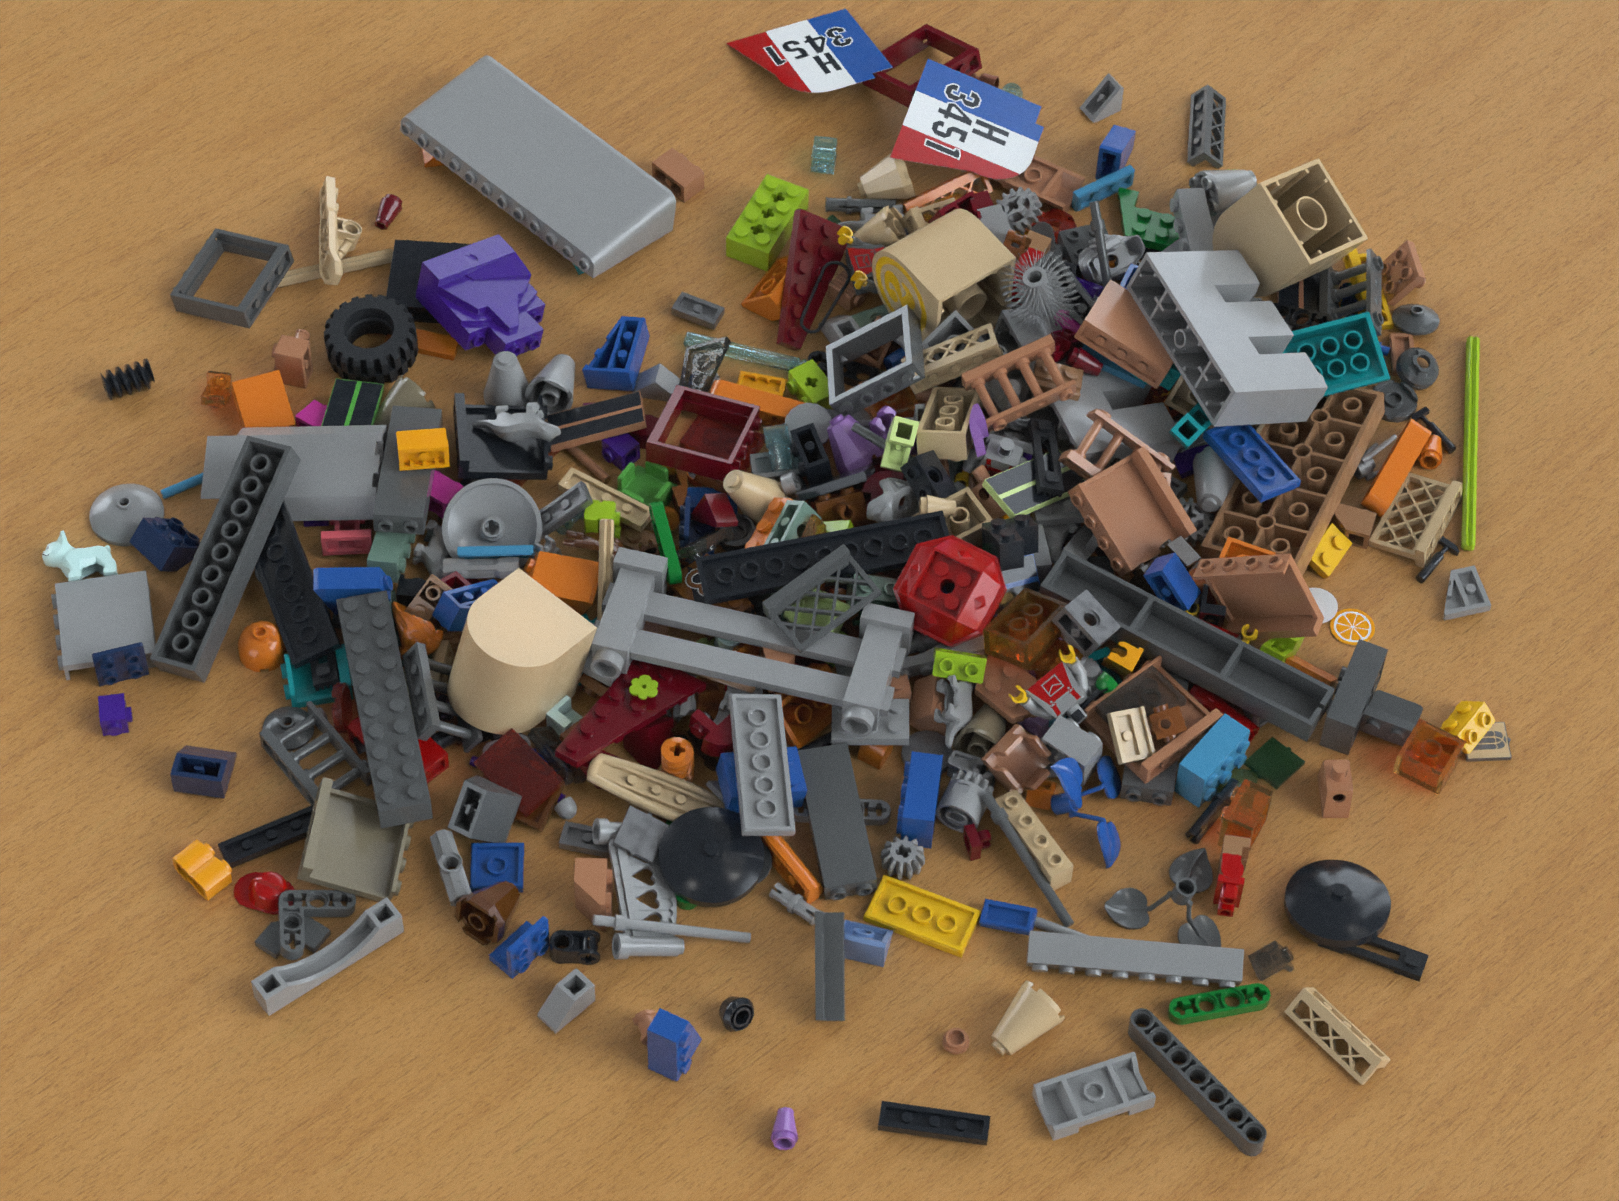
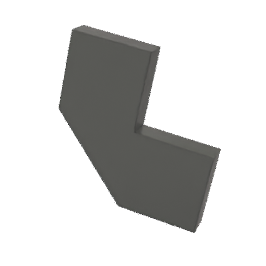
(314, 936)

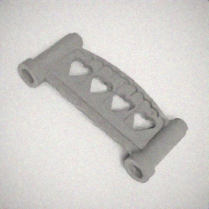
(628, 890)

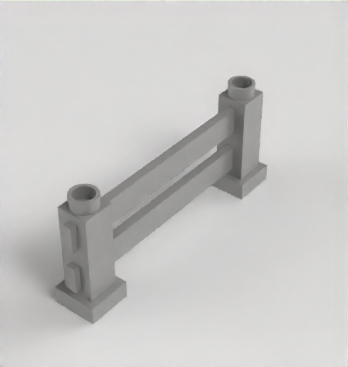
(640, 597)

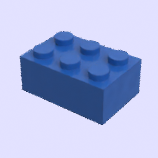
(728, 783)
(919, 798)

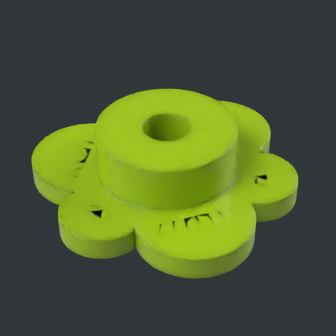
(643, 687)

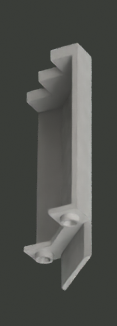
(335, 471)

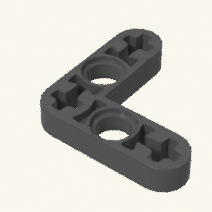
(298, 912)

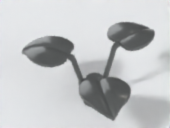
(1190, 875)

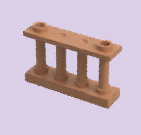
(1020, 360)
(1076, 459)

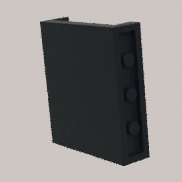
(406, 271)
(485, 455)

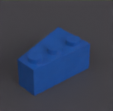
(620, 358)
(455, 604)
(671, 1044)

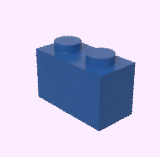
(1172, 582)

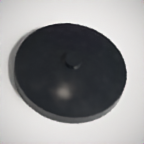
(709, 859)
(1337, 903)

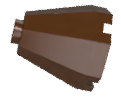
(488, 911)

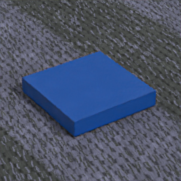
(496, 863)

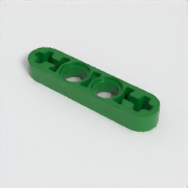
(665, 541)
(1217, 999)

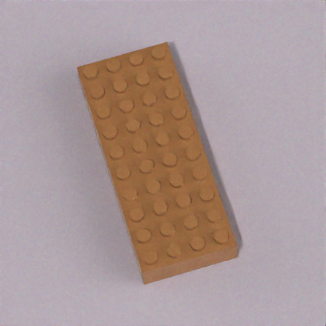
(1323, 457)

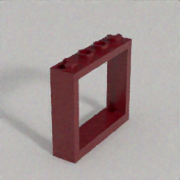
(965, 60)
(707, 405)

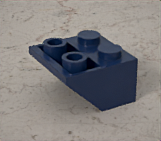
(165, 543)
(202, 771)

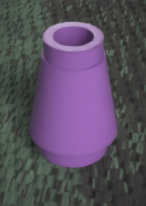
(784, 1129)

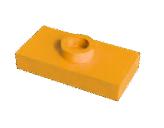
(763, 382)

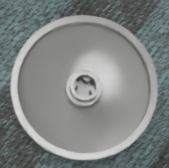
(491, 515)

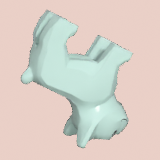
(79, 562)

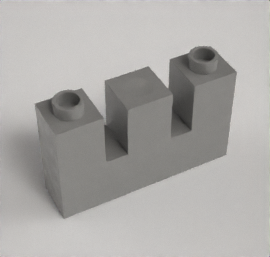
(1223, 340)
(1105, 392)

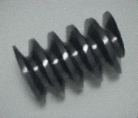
(128, 379)

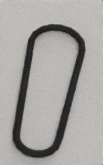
(835, 301)

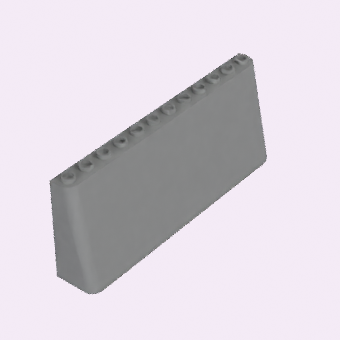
(542, 167)

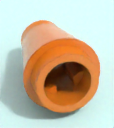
(1431, 453)

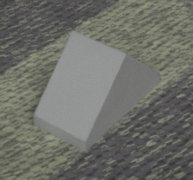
(1104, 100)
(656, 383)

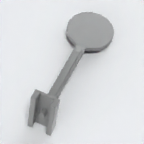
(813, 413)

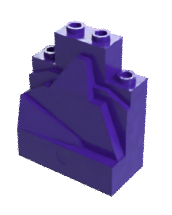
(483, 297)

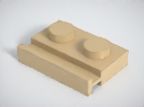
(1131, 735)

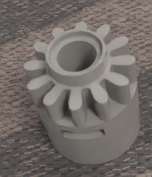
(963, 801)

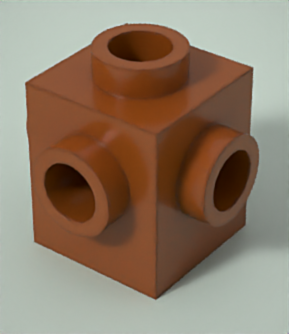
(1175, 717)

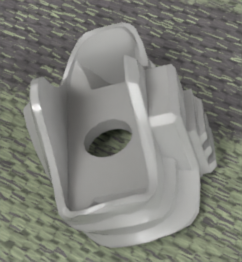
(1124, 249)
(1001, 402)
(887, 505)

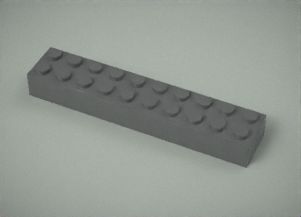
(225, 559)
(384, 709)

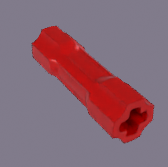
(1212, 701)

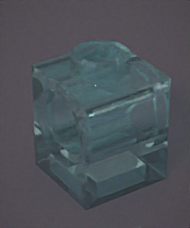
(824, 155)

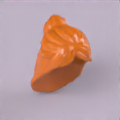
(415, 629)

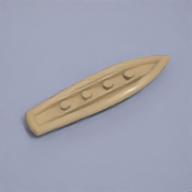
(649, 788)

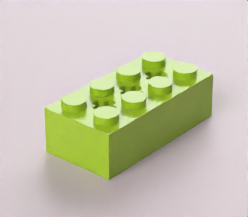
(766, 222)

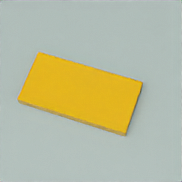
(922, 916)

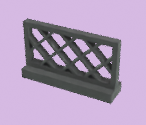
(804, 586)

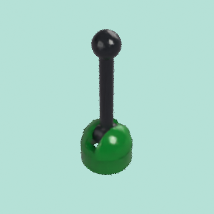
(1104, 684)

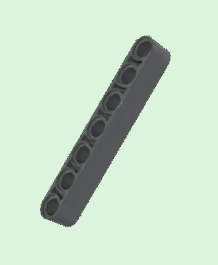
(1198, 1093)

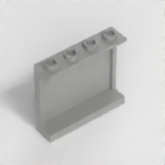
(101, 617)

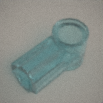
(777, 442)

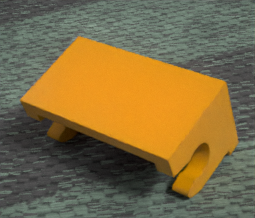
(1122, 661)

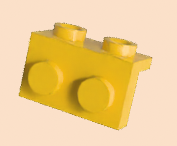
(1329, 551)
(1469, 722)

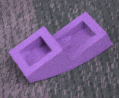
(978, 429)

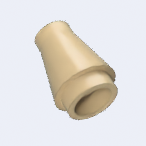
(933, 504)

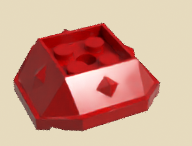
(965, 610)

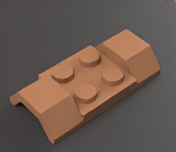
(1049, 182)

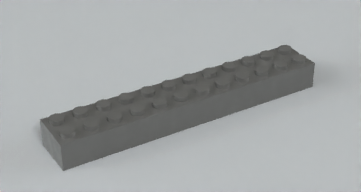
(1197, 648)

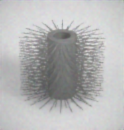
(1040, 292)

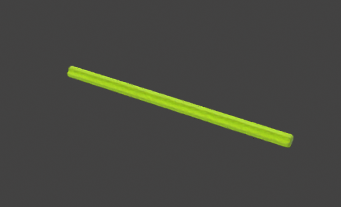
(1469, 491)

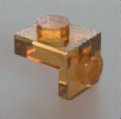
(217, 390)

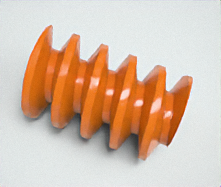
(678, 758)

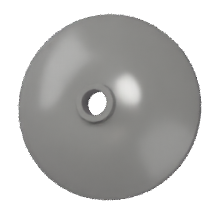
(116, 521)

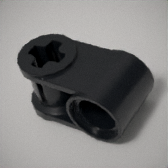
(576, 947)

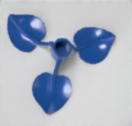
(1069, 802)

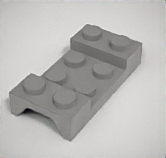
(1092, 1095)

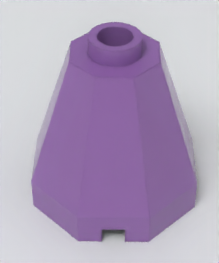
(849, 448)

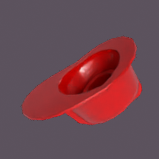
(261, 891)

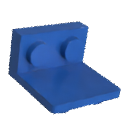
(522, 947)

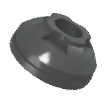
(1412, 373)

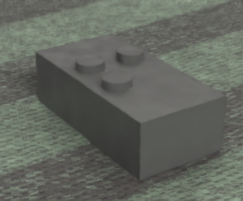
(1352, 696)

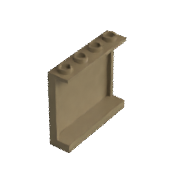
(349, 847)

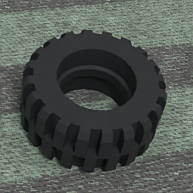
(365, 317)

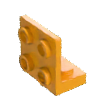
(422, 449)

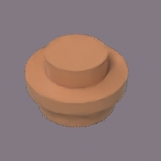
(955, 1041)

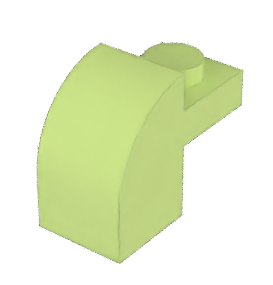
(899, 443)

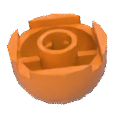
(261, 646)

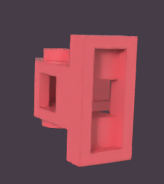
(346, 541)

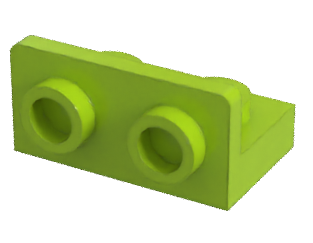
(963, 665)

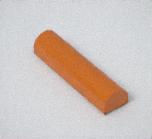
(792, 869)

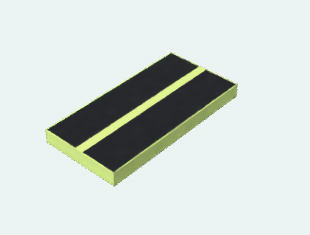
(1017, 490)

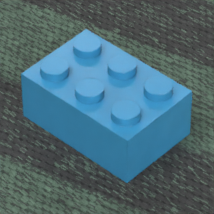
(1212, 761)

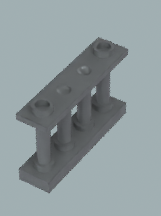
(1331, 295)
(424, 703)
(289, 761)

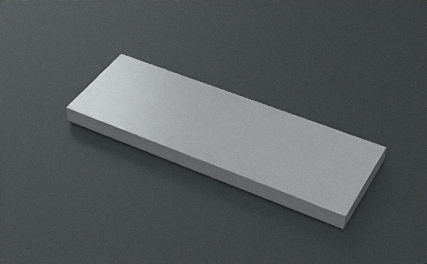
(761, 765)

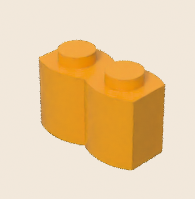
(202, 869)

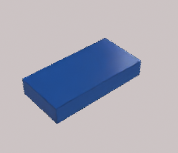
(1008, 917)

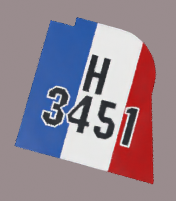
(816, 53)
(968, 125)

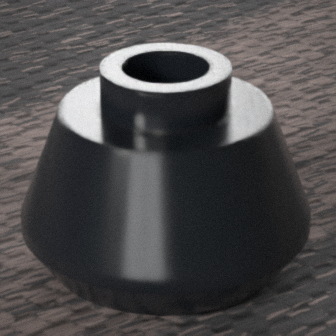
(736, 1013)

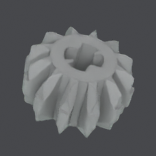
(902, 857)

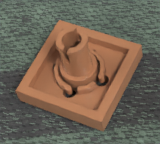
(1405, 274)

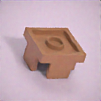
(1018, 760)

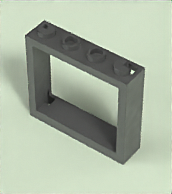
(278, 264)
(895, 324)

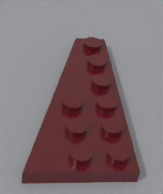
(811, 247)
(621, 713)

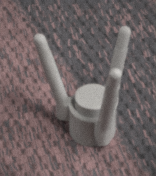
(1367, 464)

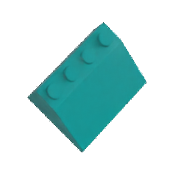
(1343, 352)

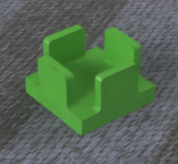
(646, 484)

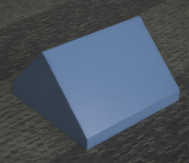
(866, 943)

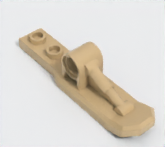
(335, 234)

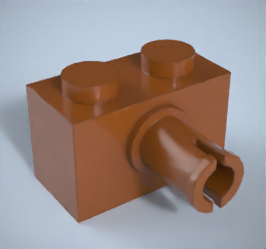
(841, 505)

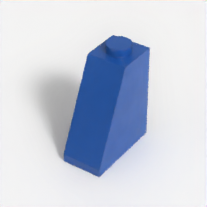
(1114, 150)
(349, 582)

